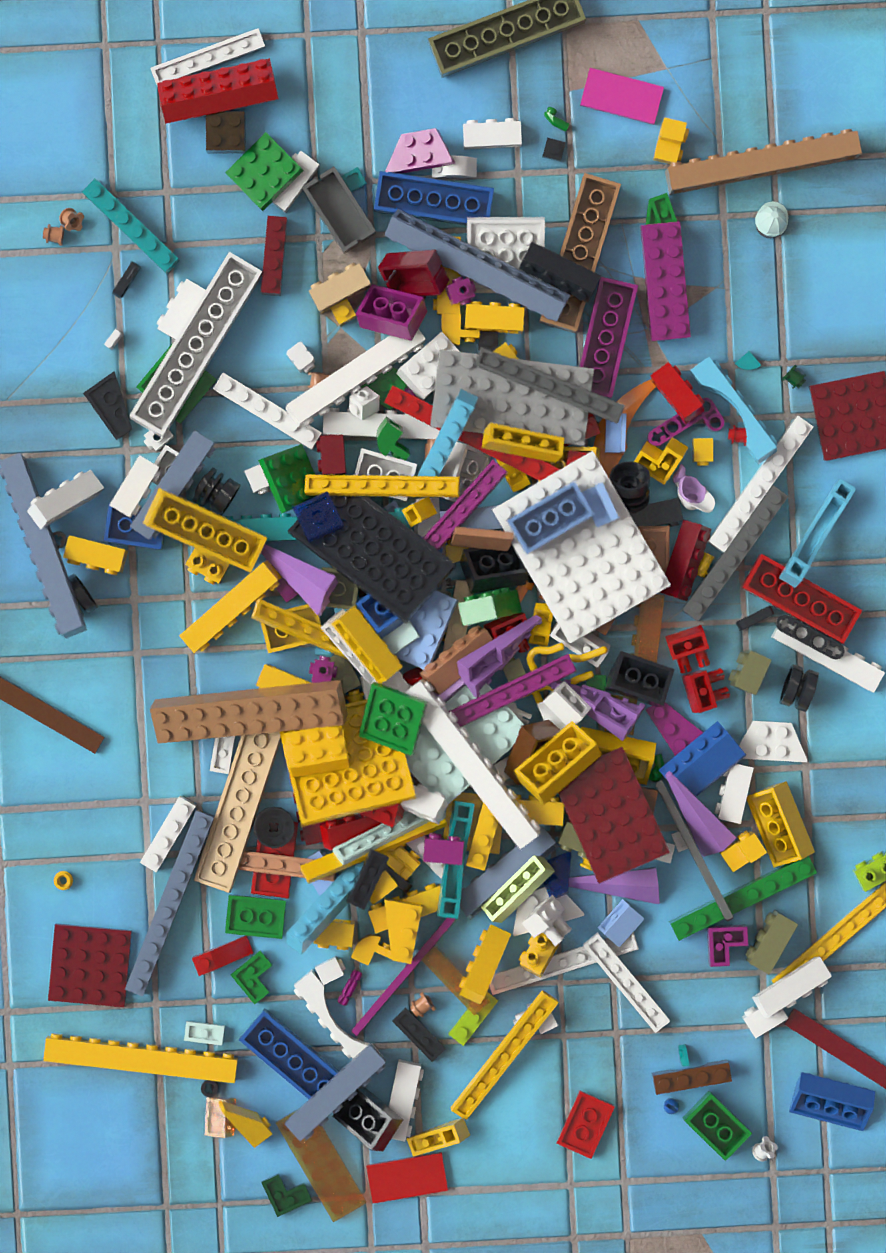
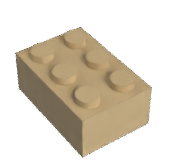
(339, 287)

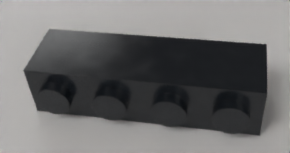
(559, 272)
(659, 513)

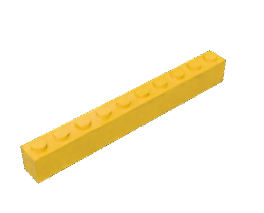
(140, 1059)

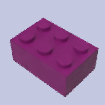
(391, 312)

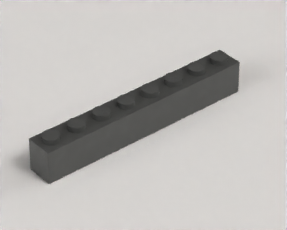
(734, 554)

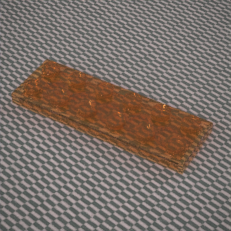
(324, 1170)

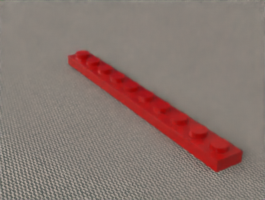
(423, 411)

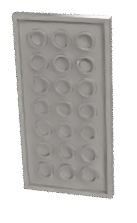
(509, 402)

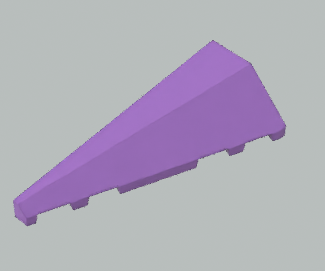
(308, 581)
(481, 664)
(612, 713)
(705, 827)
(634, 884)

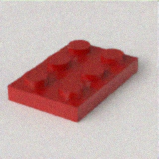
(585, 1124)

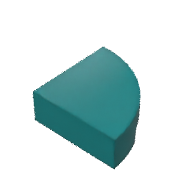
(748, 362)
(684, 1060)

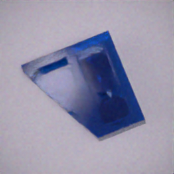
(558, 882)

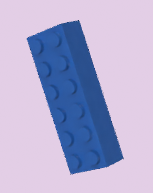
(432, 198)
(287, 1054)

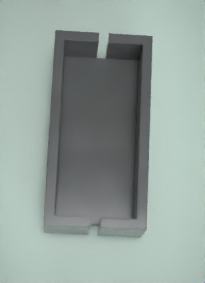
(339, 210)

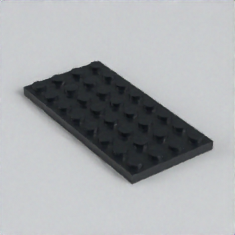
(380, 556)

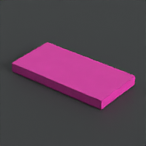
(621, 96)

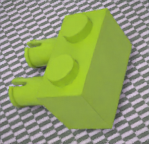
(872, 872)

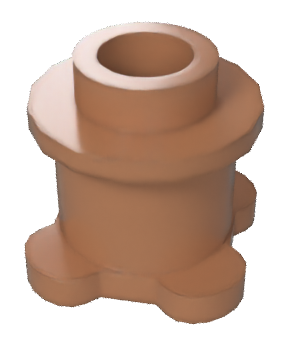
(71, 219)
(54, 234)
(316, 377)
(422, 1005)

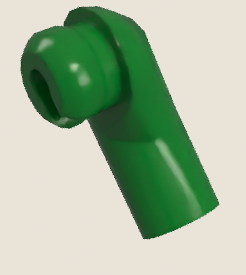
(555, 121)
(655, 774)

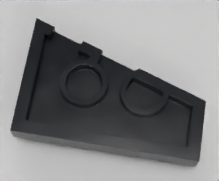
(109, 405)

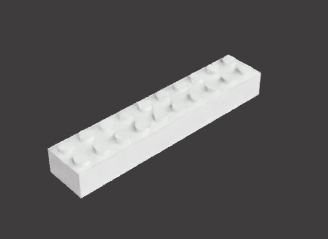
(196, 345)

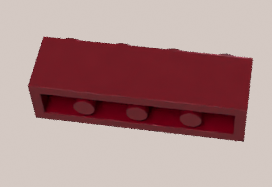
(274, 255)
(686, 559)

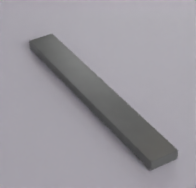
(549, 385)
(694, 851)

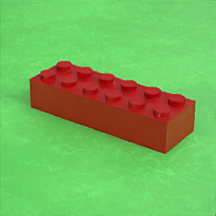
(217, 90)
(805, 602)

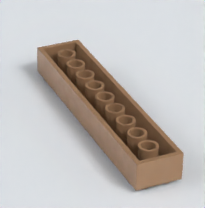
(763, 162)
(249, 711)

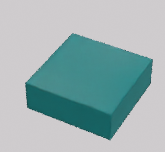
(354, 180)

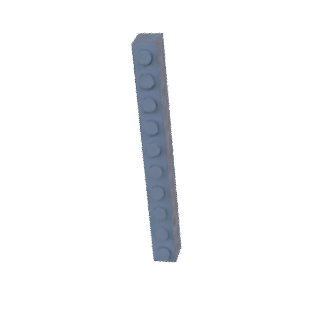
(478, 265)
(43, 548)
(169, 902)

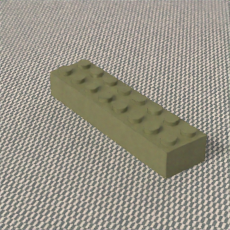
(503, 33)

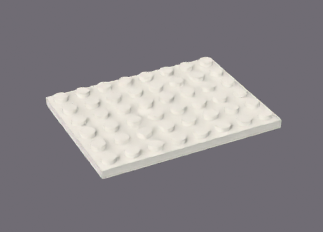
(589, 569)

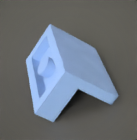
(615, 435)
(600, 505)
(620, 923)

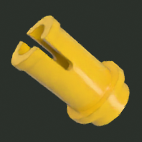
(705, 564)

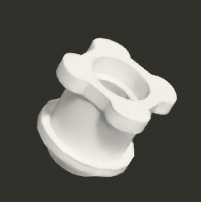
(764, 1150)

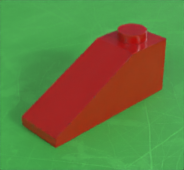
(222, 955)

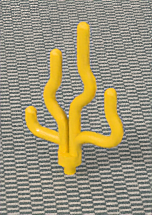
(575, 658)

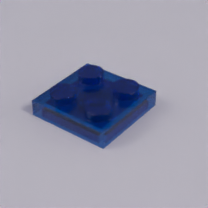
(318, 516)

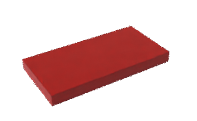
(274, 884)
(407, 1177)

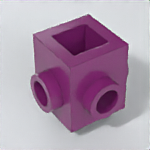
(454, 293)
(315, 670)

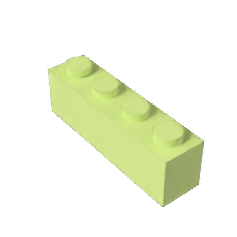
(517, 889)

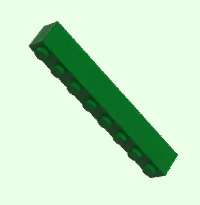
(743, 897)

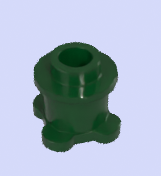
(795, 377)

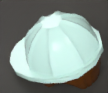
(771, 219)

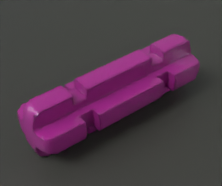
(349, 987)

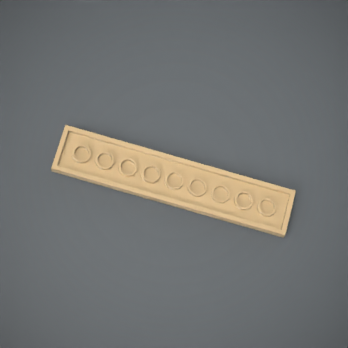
(237, 810)

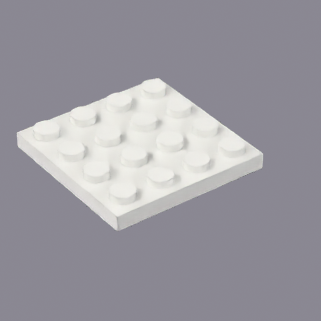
(504, 238)

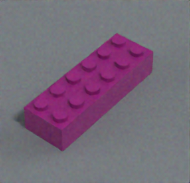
(665, 281)
(608, 333)

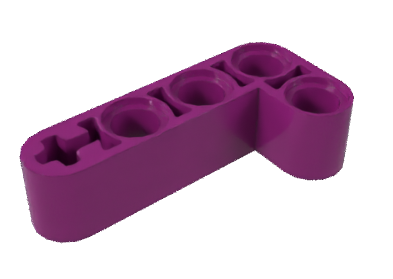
(704, 416)

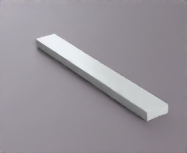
(559, 964)

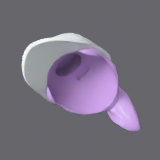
(692, 493)

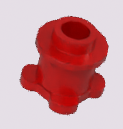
(737, 434)

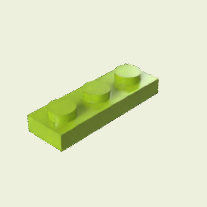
(469, 1023)

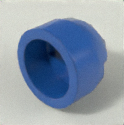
(673, 1102)

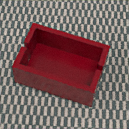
(414, 272)

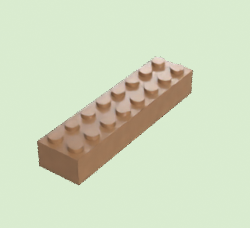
(585, 238)

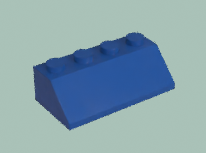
(705, 759)
(832, 1101)

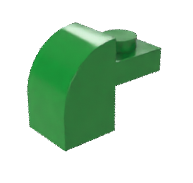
(387, 437)

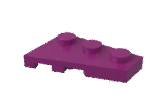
(673, 727)

